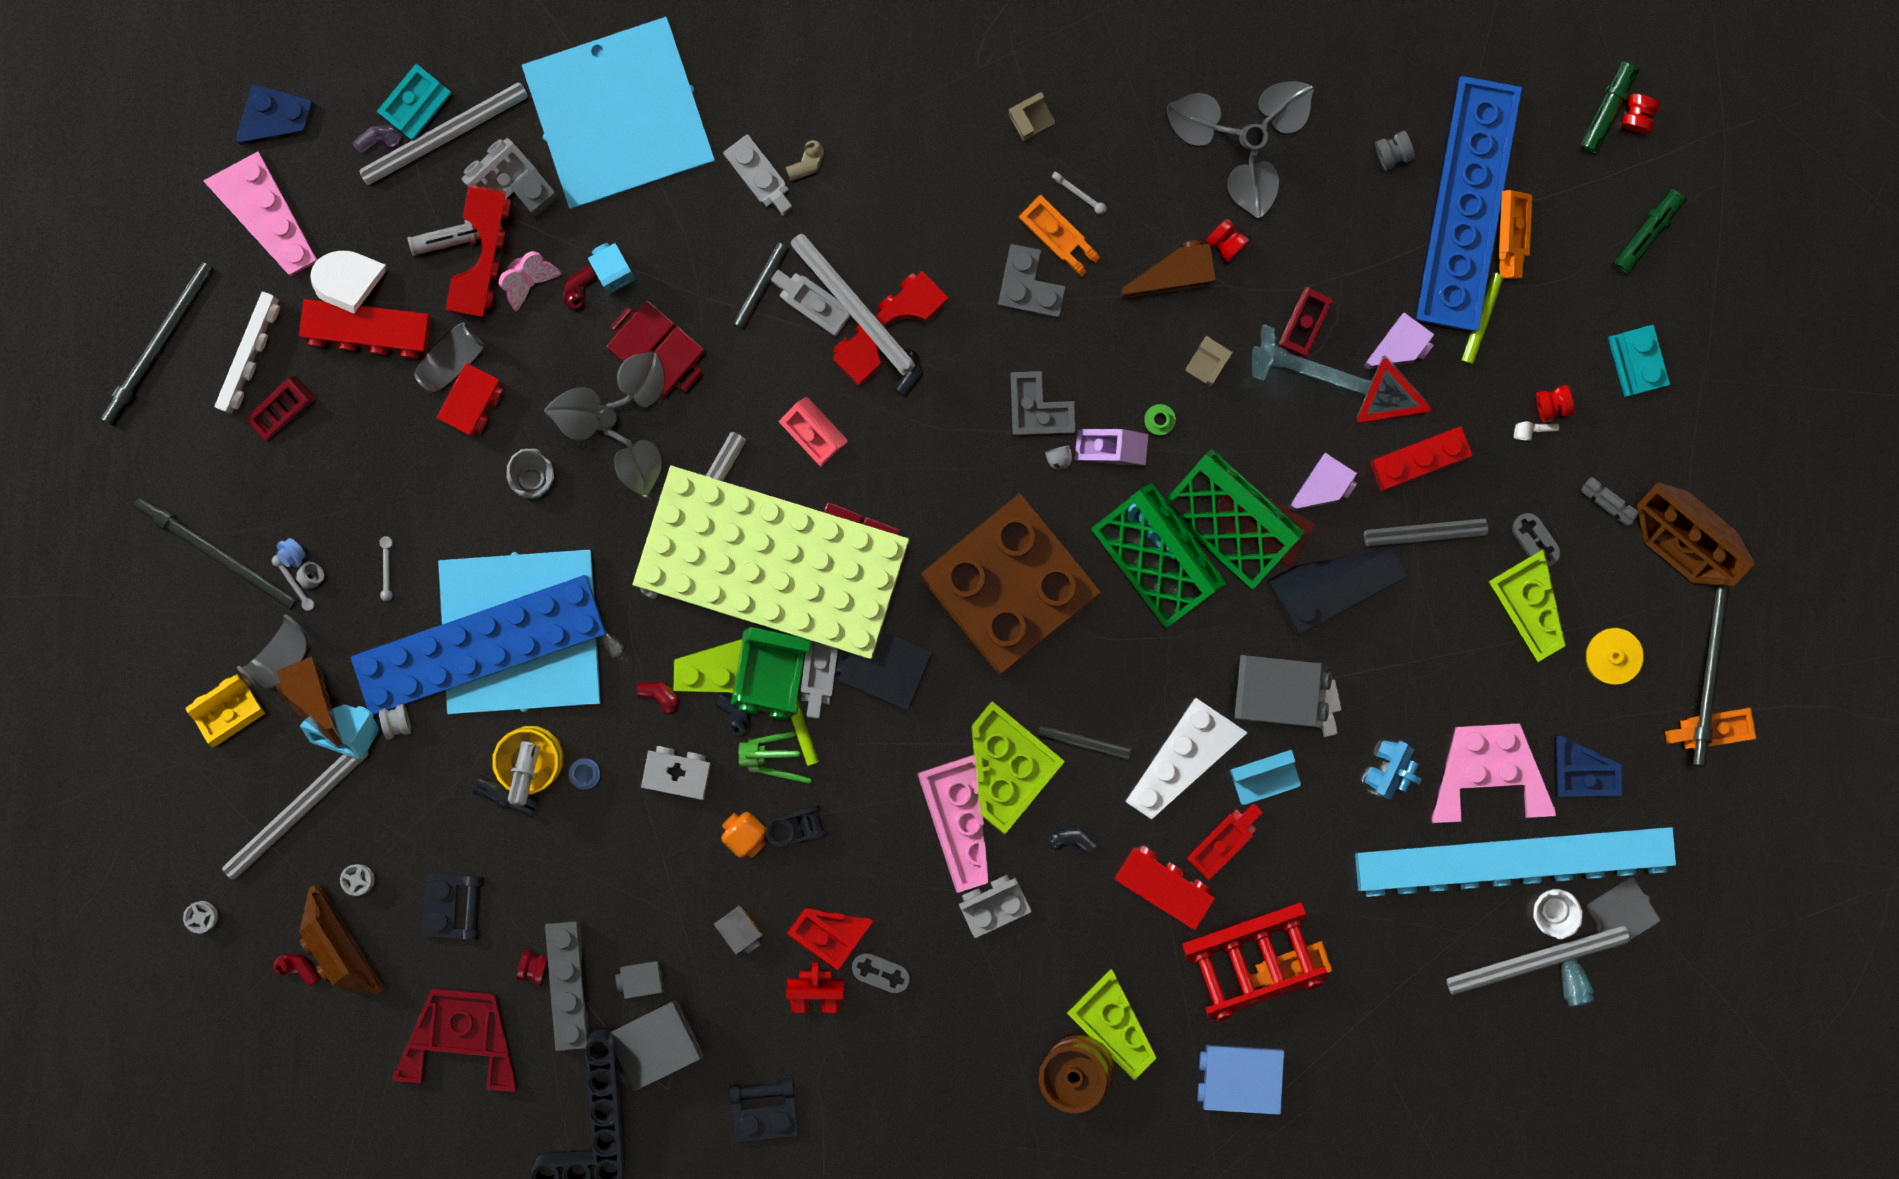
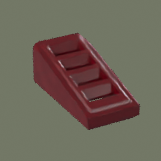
(300, 392)

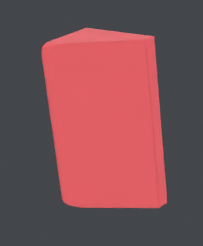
(813, 431)

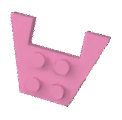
(1488, 759)

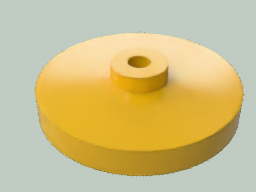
(1614, 656)

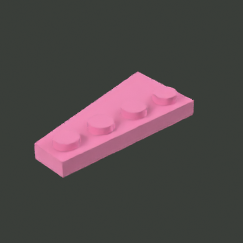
(259, 205)
(957, 819)

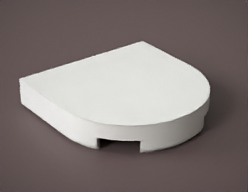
(345, 278)

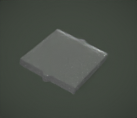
(1625, 907)

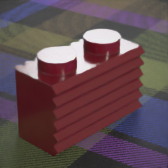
(1305, 323)

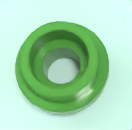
(1160, 429)

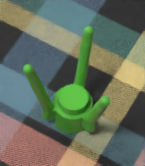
(753, 755)

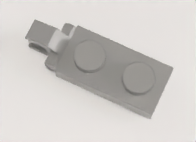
(758, 173)
(812, 302)
(818, 677)

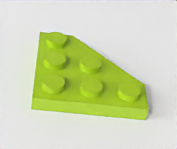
(1008, 766)

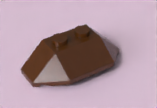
(1692, 537)
(334, 946)

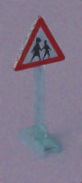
(1385, 395)

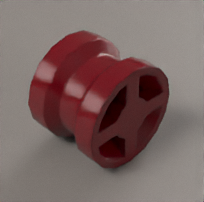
(532, 967)

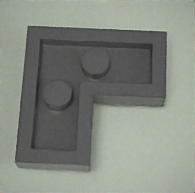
(1020, 288)
(1033, 415)

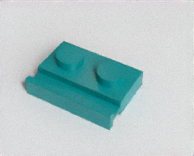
(414, 102)
(1639, 361)

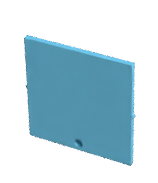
(618, 113)
(550, 681)

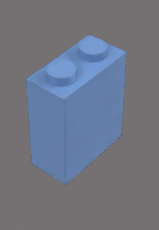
(1241, 1079)

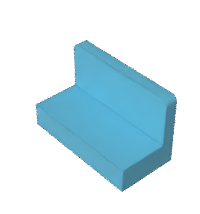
(1265, 777)

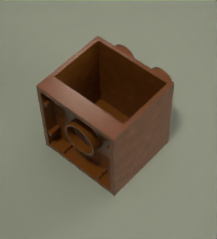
(1010, 585)

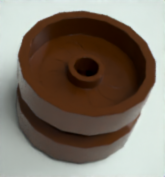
(1071, 1091)

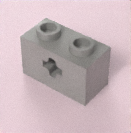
(658, 779)

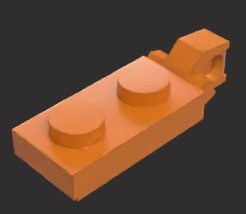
(1514, 233)
(1727, 727)
(1290, 965)

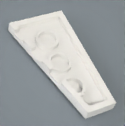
(1187, 753)

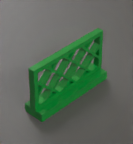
(1249, 499)
(1180, 546)

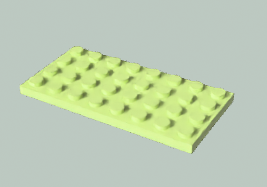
(771, 562)

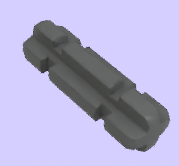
(1609, 501)

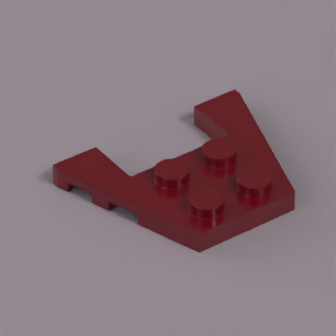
(463, 1025)

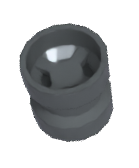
(1395, 150)

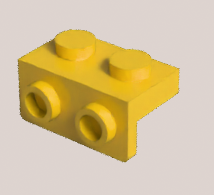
(225, 710)

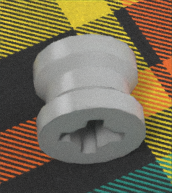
(395, 722)
(352, 877)
(195, 919)

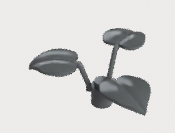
(1254, 184)
(580, 415)

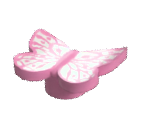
(523, 274)

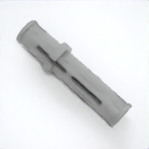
(418, 243)

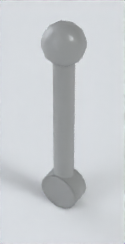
(1100, 208)
(386, 543)
(307, 603)

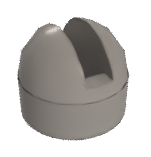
(1059, 457)
(307, 569)

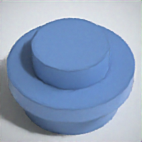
(290, 553)
(584, 773)

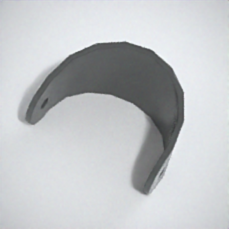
(448, 358)
(285, 649)

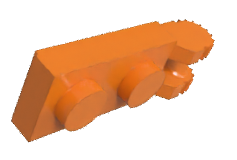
(1057, 233)

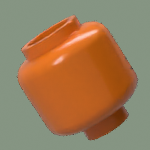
(744, 835)

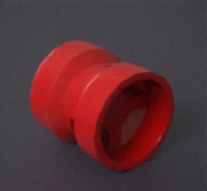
(1641, 113)
(1232, 245)
(1555, 403)

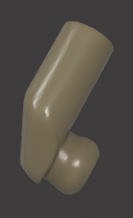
(810, 161)

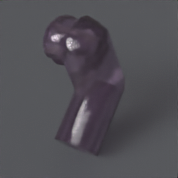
(377, 133)

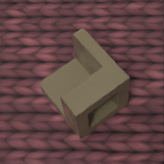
(1031, 116)
(1208, 361)

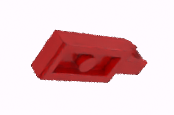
(1224, 841)

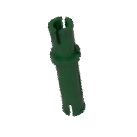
(1615, 97)
(1650, 231)

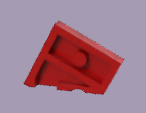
(828, 935)

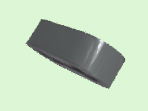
(1541, 533)
(878, 980)

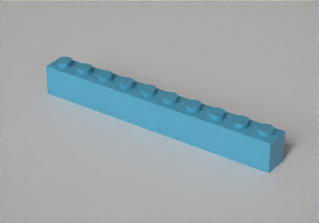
(1515, 859)

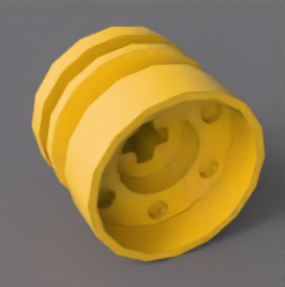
(548, 761)

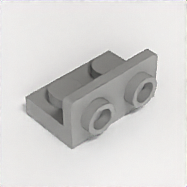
(500, 168)
(994, 907)

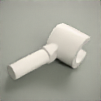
(1524, 430)

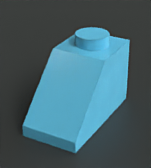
(611, 267)
(355, 728)

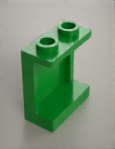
(769, 673)

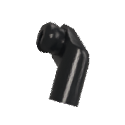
(910, 379)

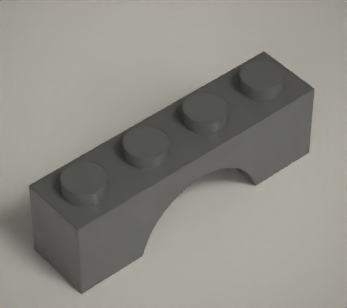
(566, 985)

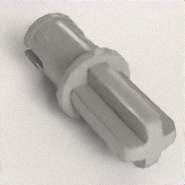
(523, 773)

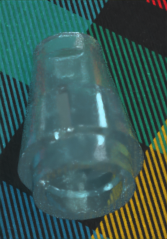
(1575, 983)

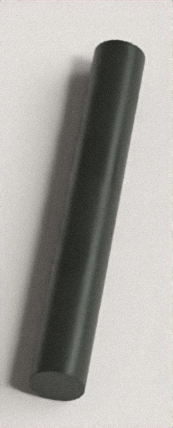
(761, 285)
(1084, 742)

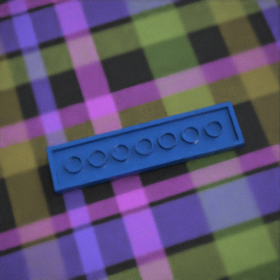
(1468, 204)
(478, 645)

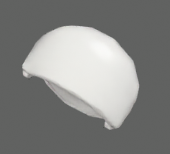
(1558, 913)

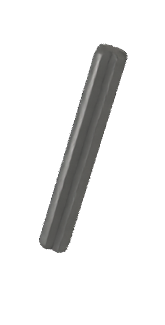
(1426, 532)

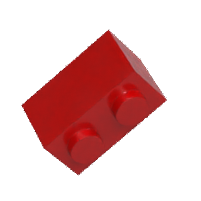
(470, 400)

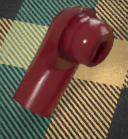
(575, 286)
(661, 692)
(296, 965)

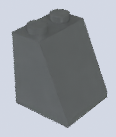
(1282, 691)
(655, 1046)

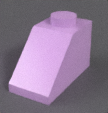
(1403, 343)
(1111, 446)
(1325, 484)

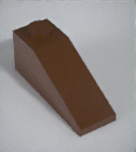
(1180, 270)
(307, 695)

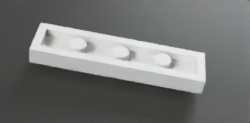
(243, 365)

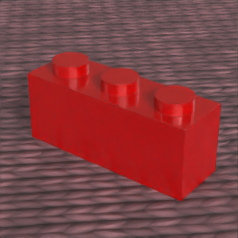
(1421, 459)
(1165, 887)

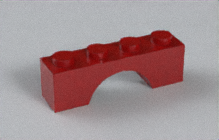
(470, 289)
(917, 300)

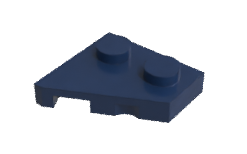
(272, 114)
(1585, 772)

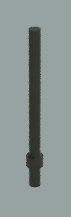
(123, 394)
(165, 520)
(1703, 733)

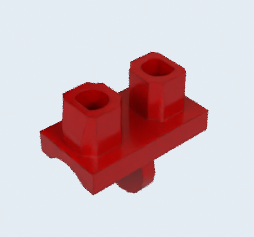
(815, 985)

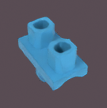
(1388, 781)

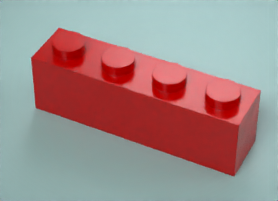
(367, 327)

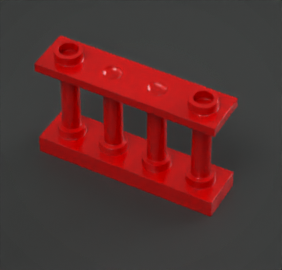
(1231, 942)

